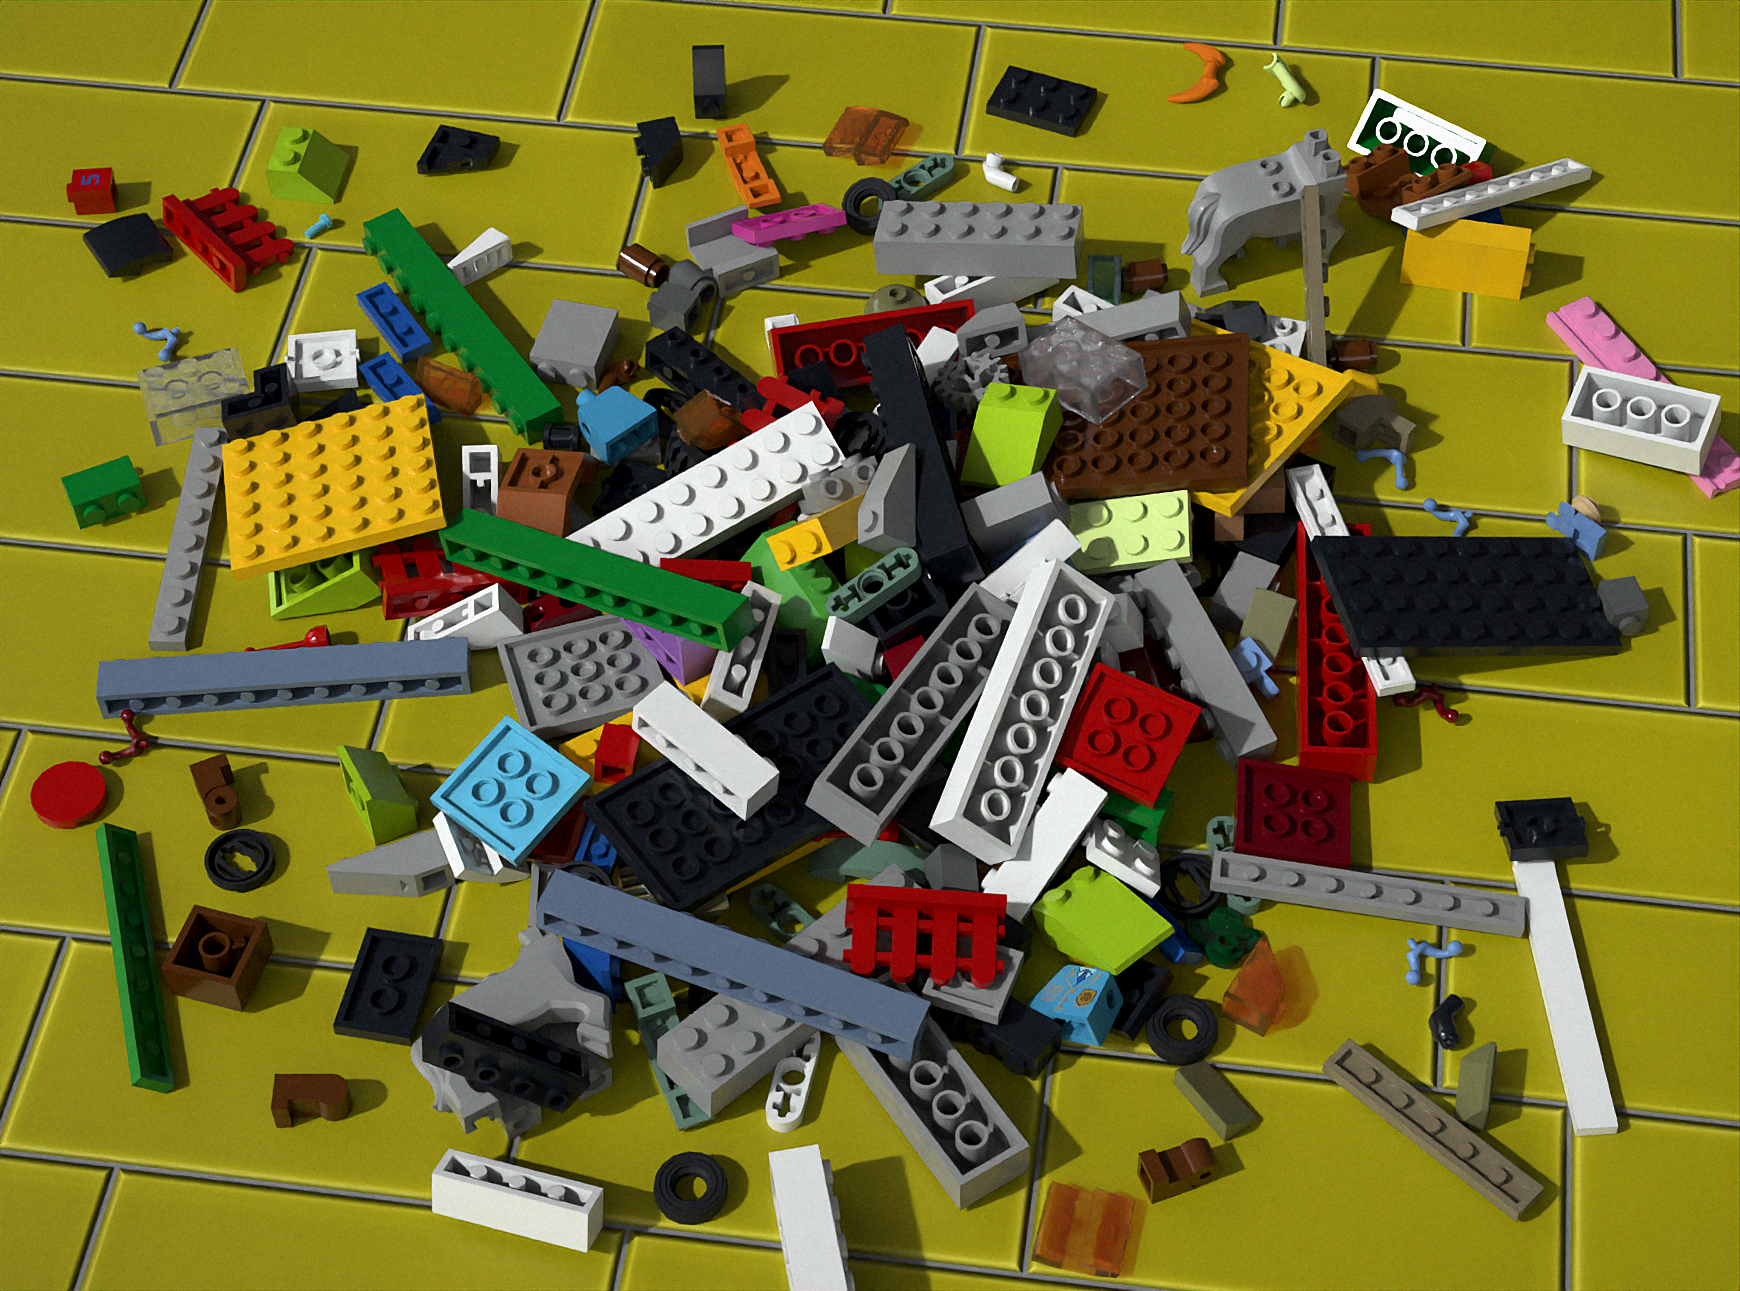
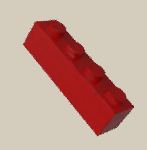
(719, 573)

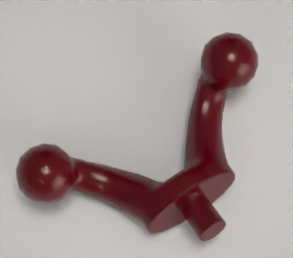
(1424, 694)
(139, 741)

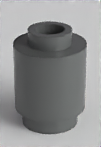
(692, 277)

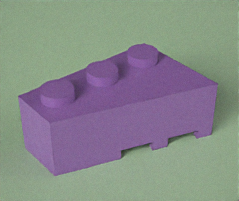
(681, 657)

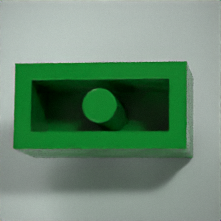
(104, 492)

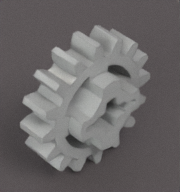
(967, 380)

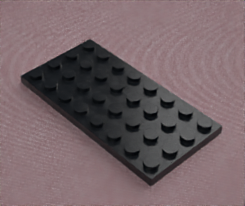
(1463, 596)
(695, 846)

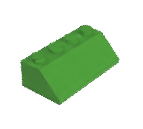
(803, 592)

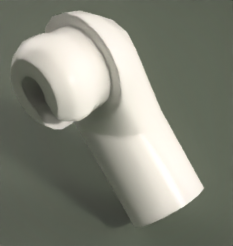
(995, 173)

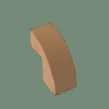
(1267, 499)

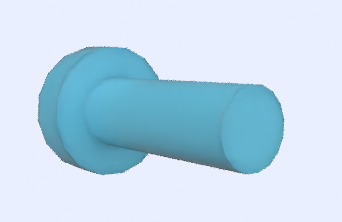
(325, 221)

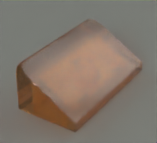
(448, 386)

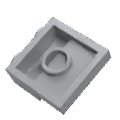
(833, 488)

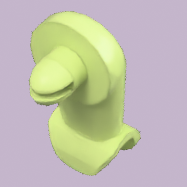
(1280, 70)

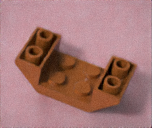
(1385, 180)
(542, 486)

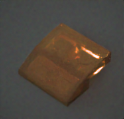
(866, 135)
(1083, 1231)

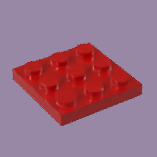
(1126, 735)

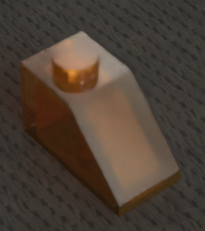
(709, 422)
(1256, 992)

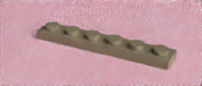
(1315, 274)
(1433, 1130)

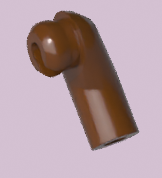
(619, 374)

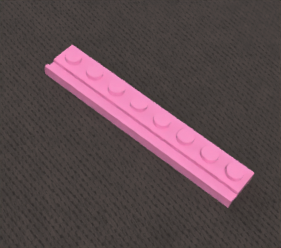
(1606, 347)

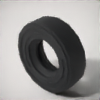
(854, 197)
(1182, 1051)
(694, 1211)

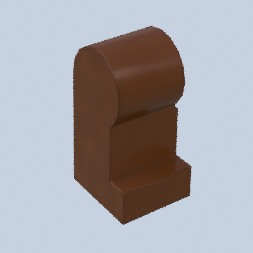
(219, 801)
(309, 1097)
(1177, 1169)

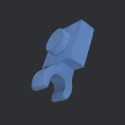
(1585, 533)
(1252, 667)

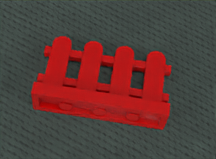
(215, 248)
(780, 393)
(432, 589)
(928, 912)

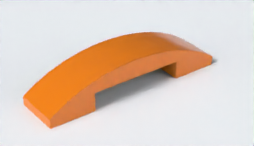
(745, 167)

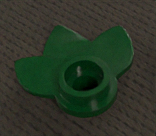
(1222, 936)

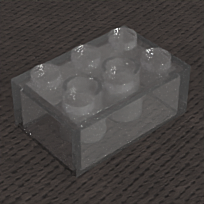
(1085, 367)
(190, 393)

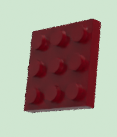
(1292, 813)

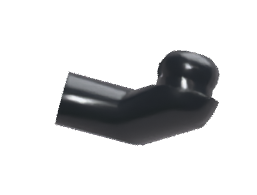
(1442, 1022)

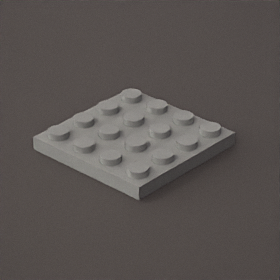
(577, 675)

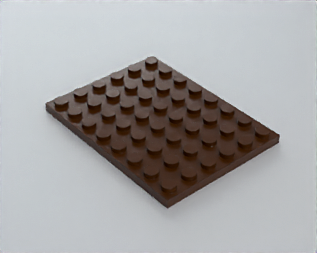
(1170, 437)

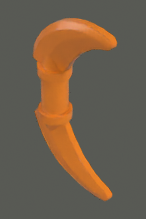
(1213, 61)

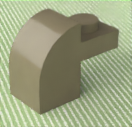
(1370, 420)

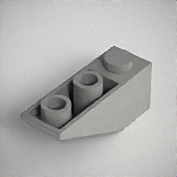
(398, 869)

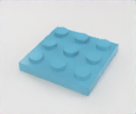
(511, 790)

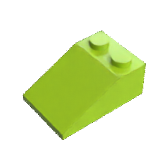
(1011, 434)
(325, 585)
(1099, 921)

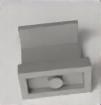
(727, 257)

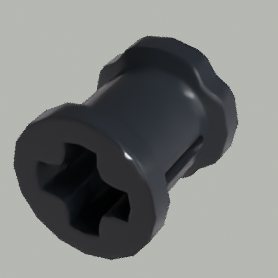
(562, 437)

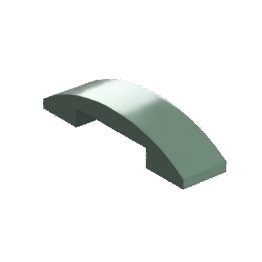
(855, 859)
(655, 1016)

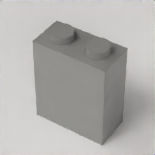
(575, 344)
(1014, 513)

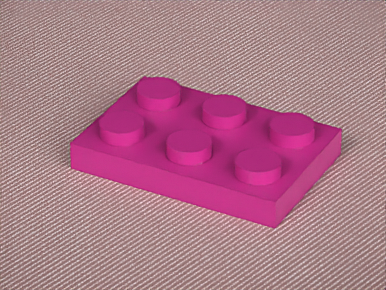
(789, 224)

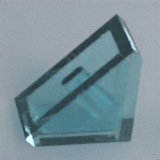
(1104, 277)

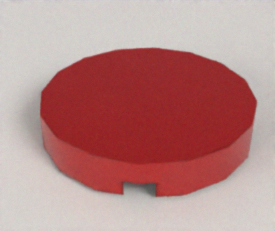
(69, 794)

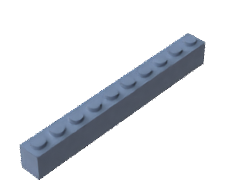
(285, 677)
(733, 964)

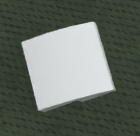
(473, 858)

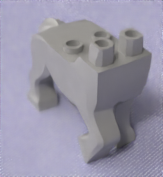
(1261, 202)
(539, 998)

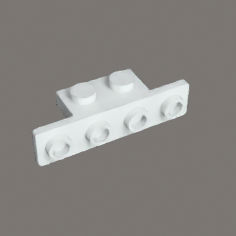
(1012, 576)

